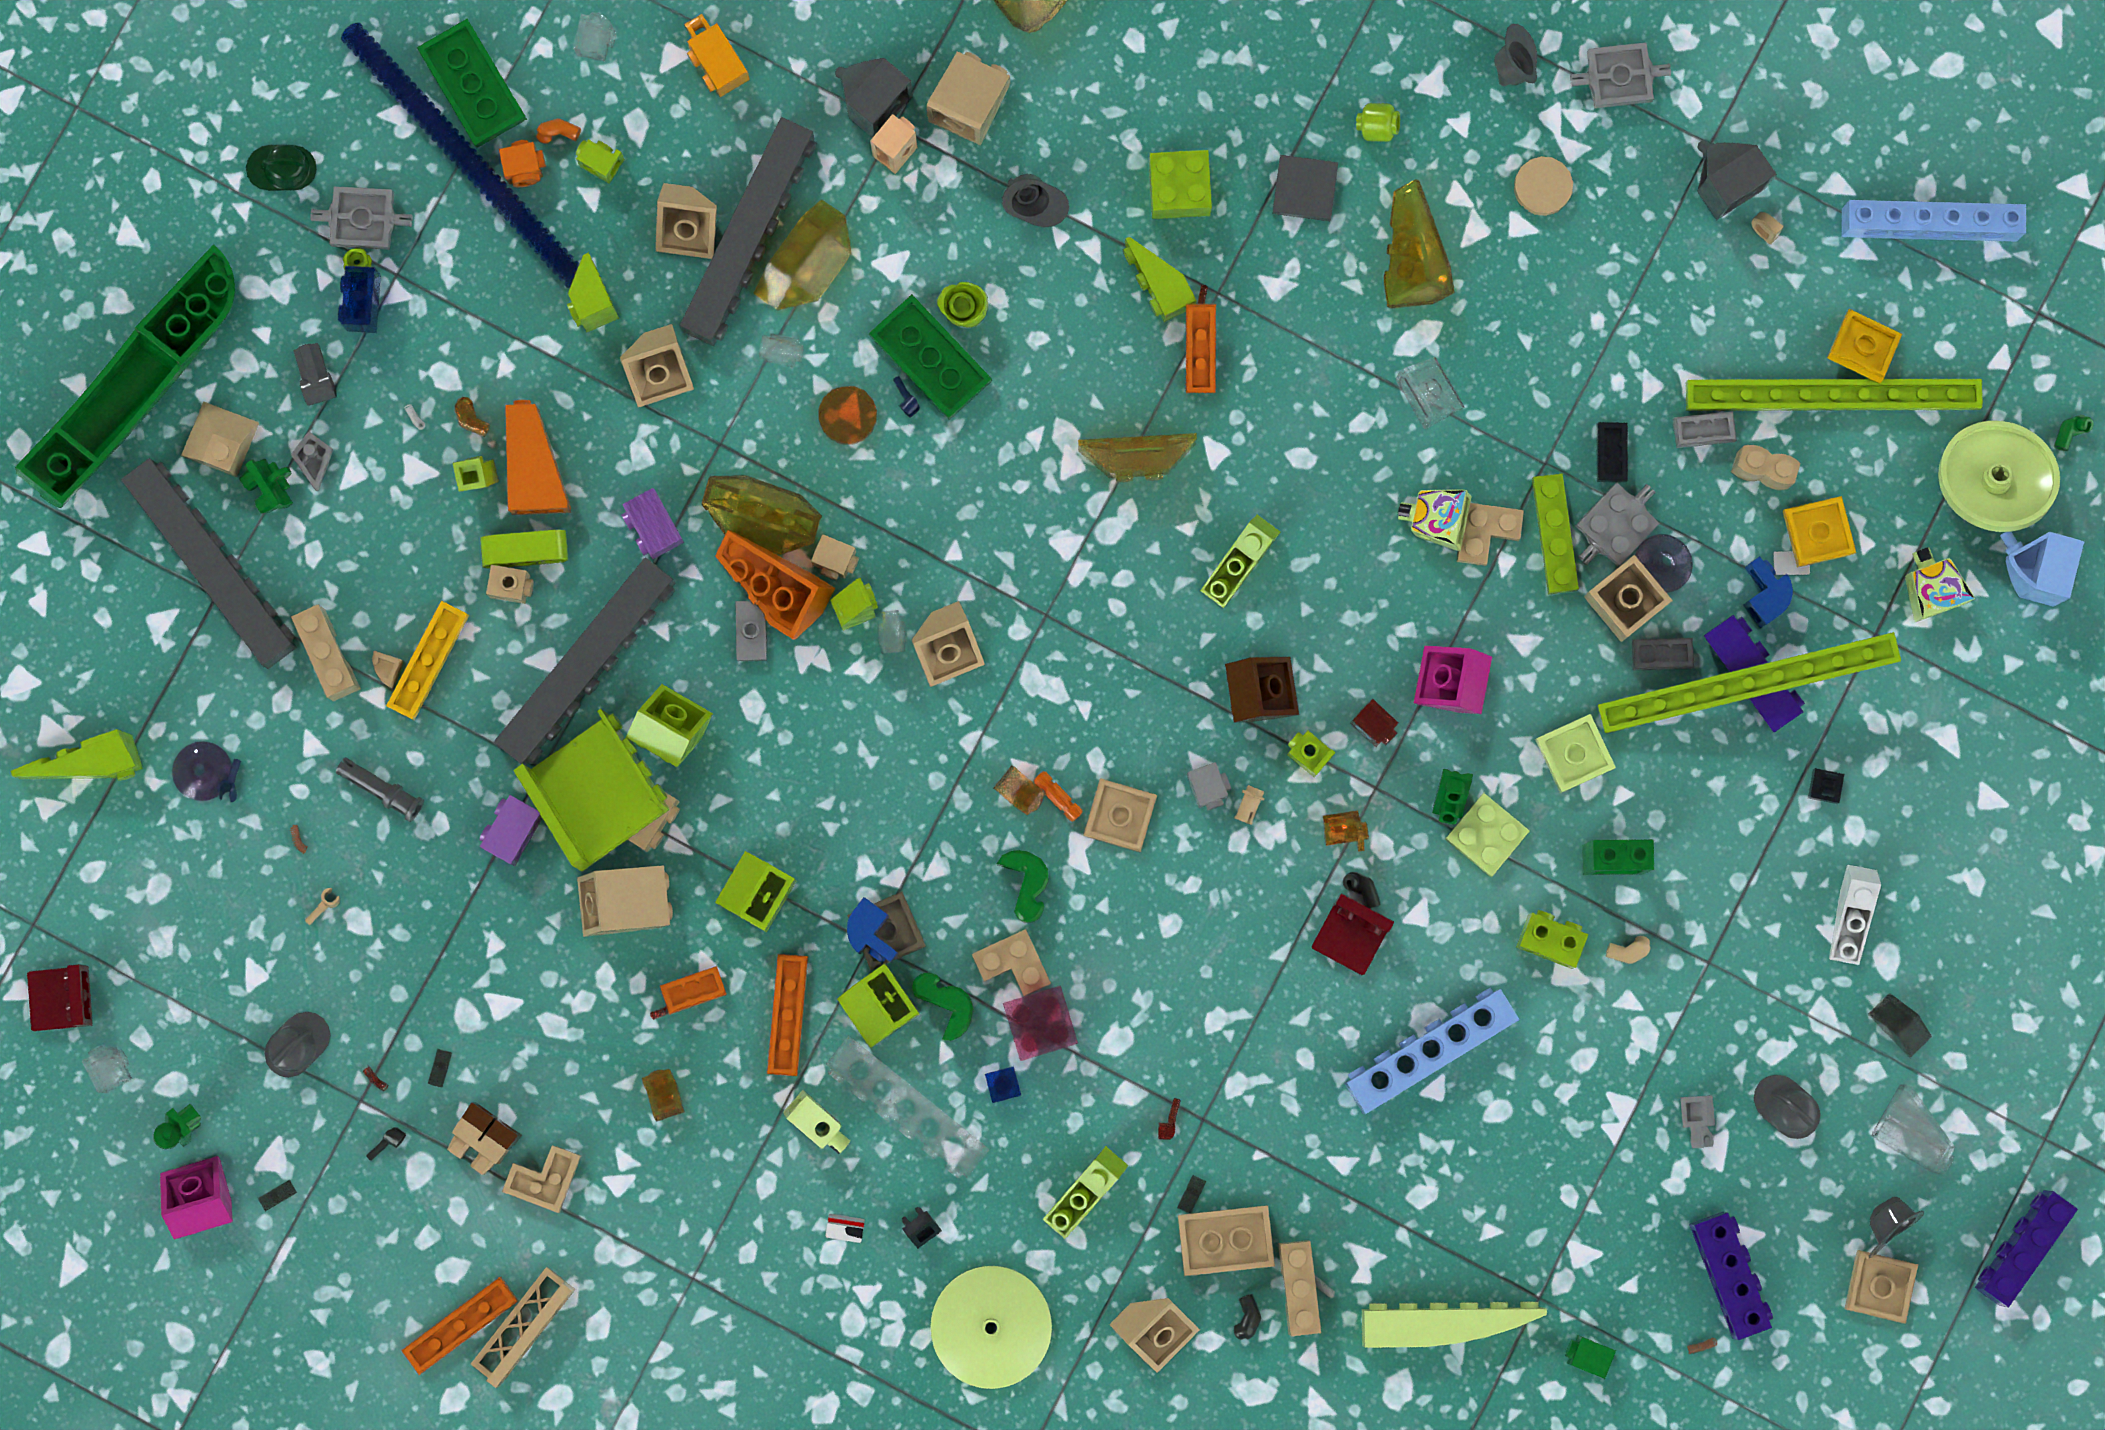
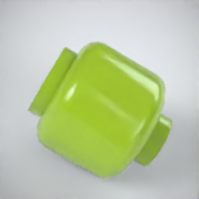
(1378, 122)

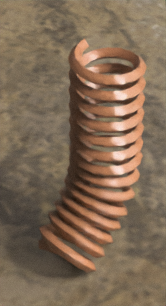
(301, 847)
(1704, 1345)

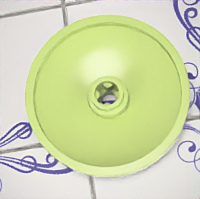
(1999, 476)
(996, 1297)

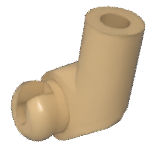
(1631, 953)

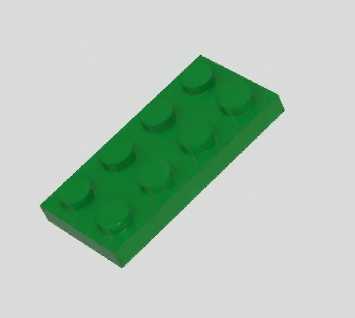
(471, 83)
(930, 357)

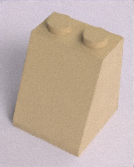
(968, 97)
(624, 900)

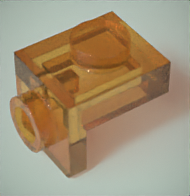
(1020, 791)
(1345, 828)
(663, 1094)

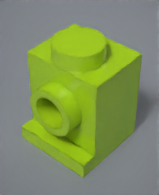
(599, 159)
(475, 473)
(1314, 763)

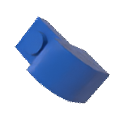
(1774, 596)
(862, 928)

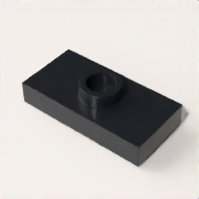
(1612, 452)

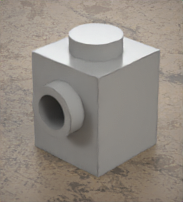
(1209, 786)

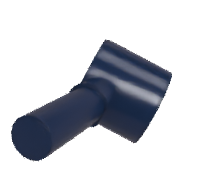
(909, 405)
(228, 784)

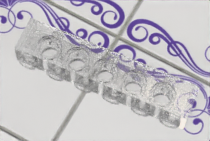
(851, 1053)

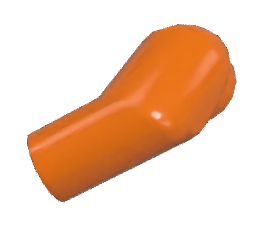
(556, 127)

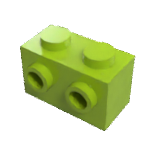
(1552, 939)

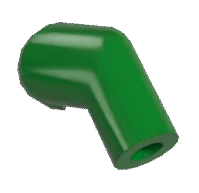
(2070, 428)

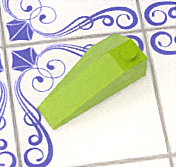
(101, 756)

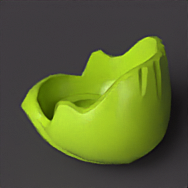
(963, 304)

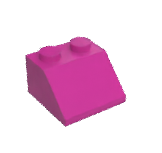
(1453, 679)
(195, 1198)

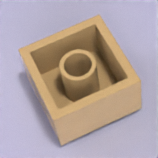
(1627, 598)

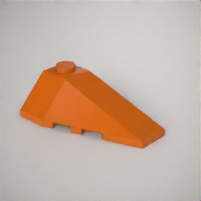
(782, 590)

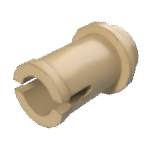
(1249, 804)

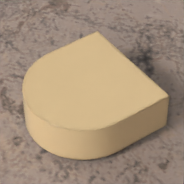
(1766, 227)

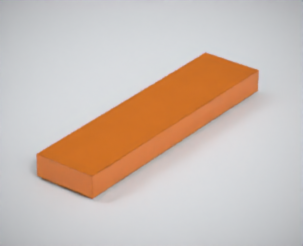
(787, 1015)
(460, 1325)

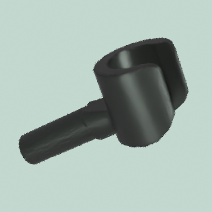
(393, 1136)

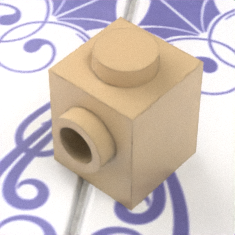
(834, 558)
(509, 584)

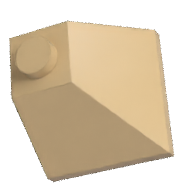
(685, 222)
(656, 366)
(220, 439)
(947, 645)
(1154, 1330)

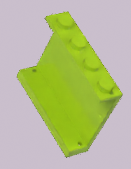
(594, 792)

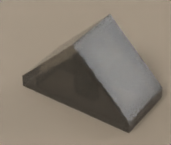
(1900, 1024)

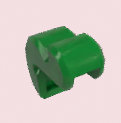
(1033, 884)
(949, 998)

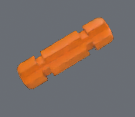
(1058, 796)

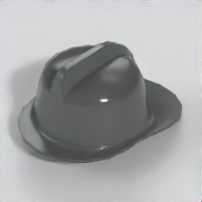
(1517, 58)
(1035, 201)
(297, 1044)
(1787, 1106)
(1890, 1220)

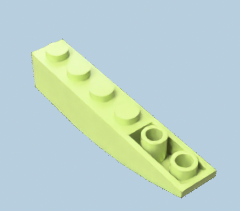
(1441, 1324)

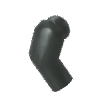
(1362, 885)
(1250, 1320)

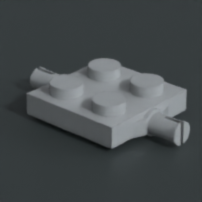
(1620, 75)
(361, 218)
(1617, 524)

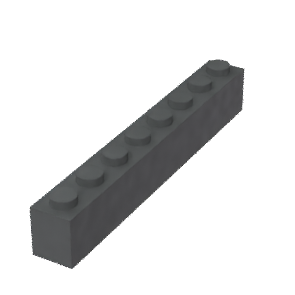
(747, 232)
(209, 563)
(585, 662)

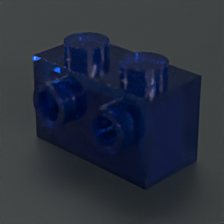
(360, 299)

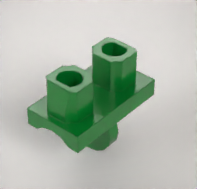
(270, 481)
(1451, 796)
(177, 1127)

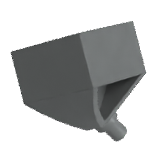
(874, 92)
(1732, 175)

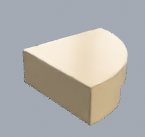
(387, 668)

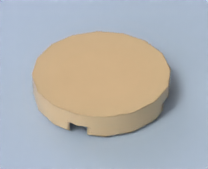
(1543, 186)

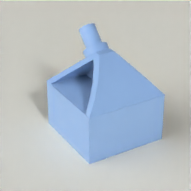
(2044, 568)

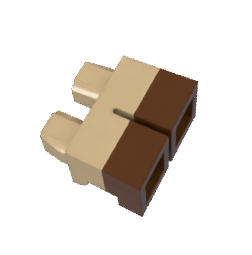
(493, 1145)

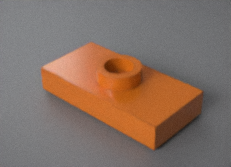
(693, 990)

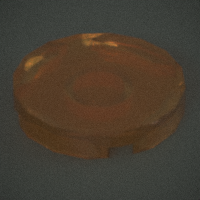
(847, 415)

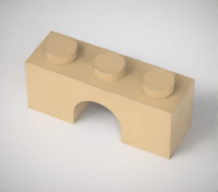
(324, 653)
(1300, 1288)

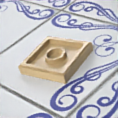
(1120, 815)
(1881, 1286)

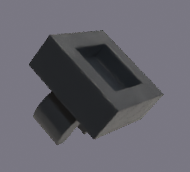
(1826, 786)
(921, 1229)

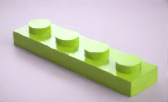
(1555, 533)

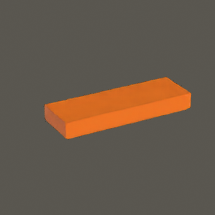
(1201, 348)

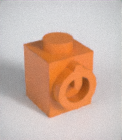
(522, 163)

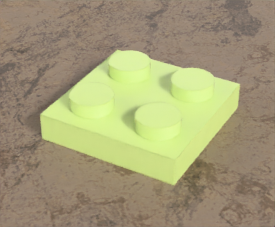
(1575, 753)
(1487, 835)

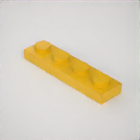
(427, 660)

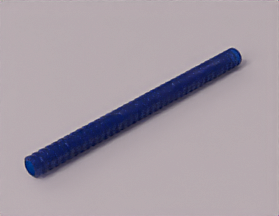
(460, 152)

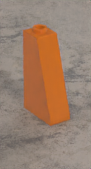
(532, 471)

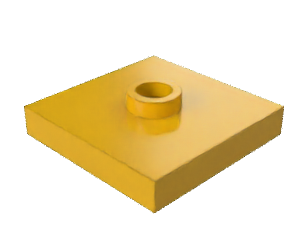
(1864, 346)
(1819, 531)

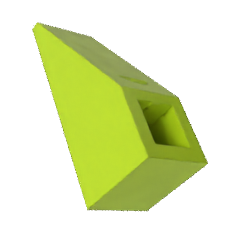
(1164, 283)
(1240, 560)
(854, 604)
(1085, 1192)

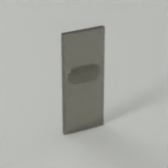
(439, 1068)
(1191, 1194)
(277, 1195)

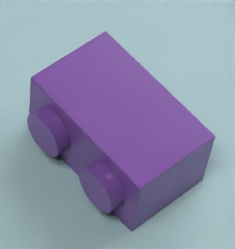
(510, 830)

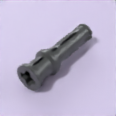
(391, 795)

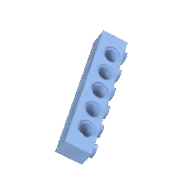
(1933, 220)
(1500, 1017)

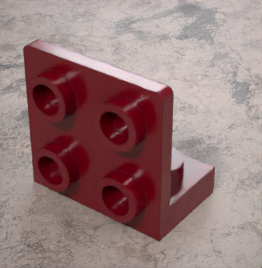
(1351, 934)
(59, 998)

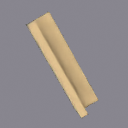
(530, 1335)

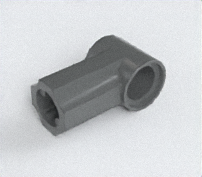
(315, 382)

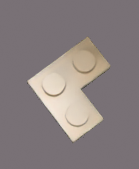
(1484, 523)
(1013, 954)
(548, 1187)

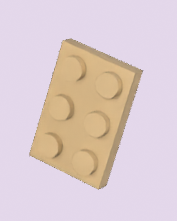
(1226, 1240)

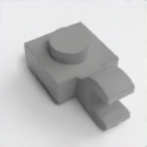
(1698, 1114)

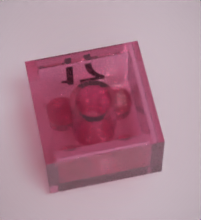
(1040, 1023)

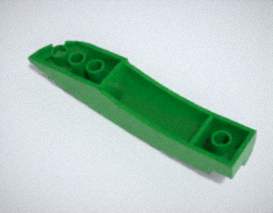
(132, 381)

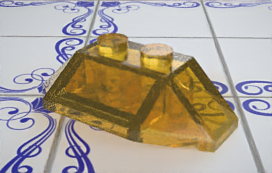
(806, 259)
(1137, 456)
(761, 512)

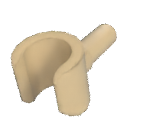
(322, 906)

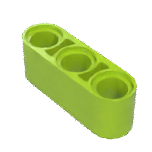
(524, 548)

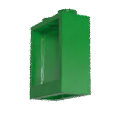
(1618, 857)

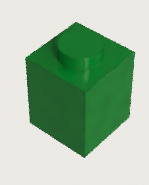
(1590, 1356)

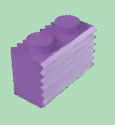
(652, 524)

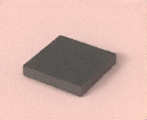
(1305, 188)

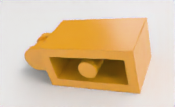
(715, 57)

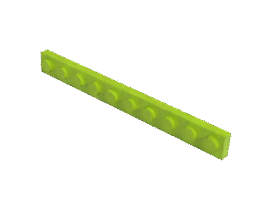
(1833, 394)
(1750, 682)

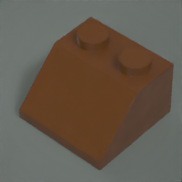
(1261, 689)

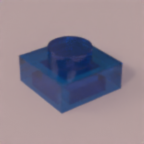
(1003, 1084)

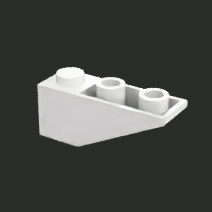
(1854, 913)

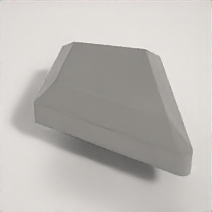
(312, 458)

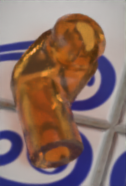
(467, 418)

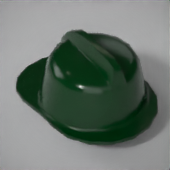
(281, 167)

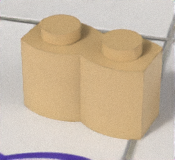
(1758, 464)

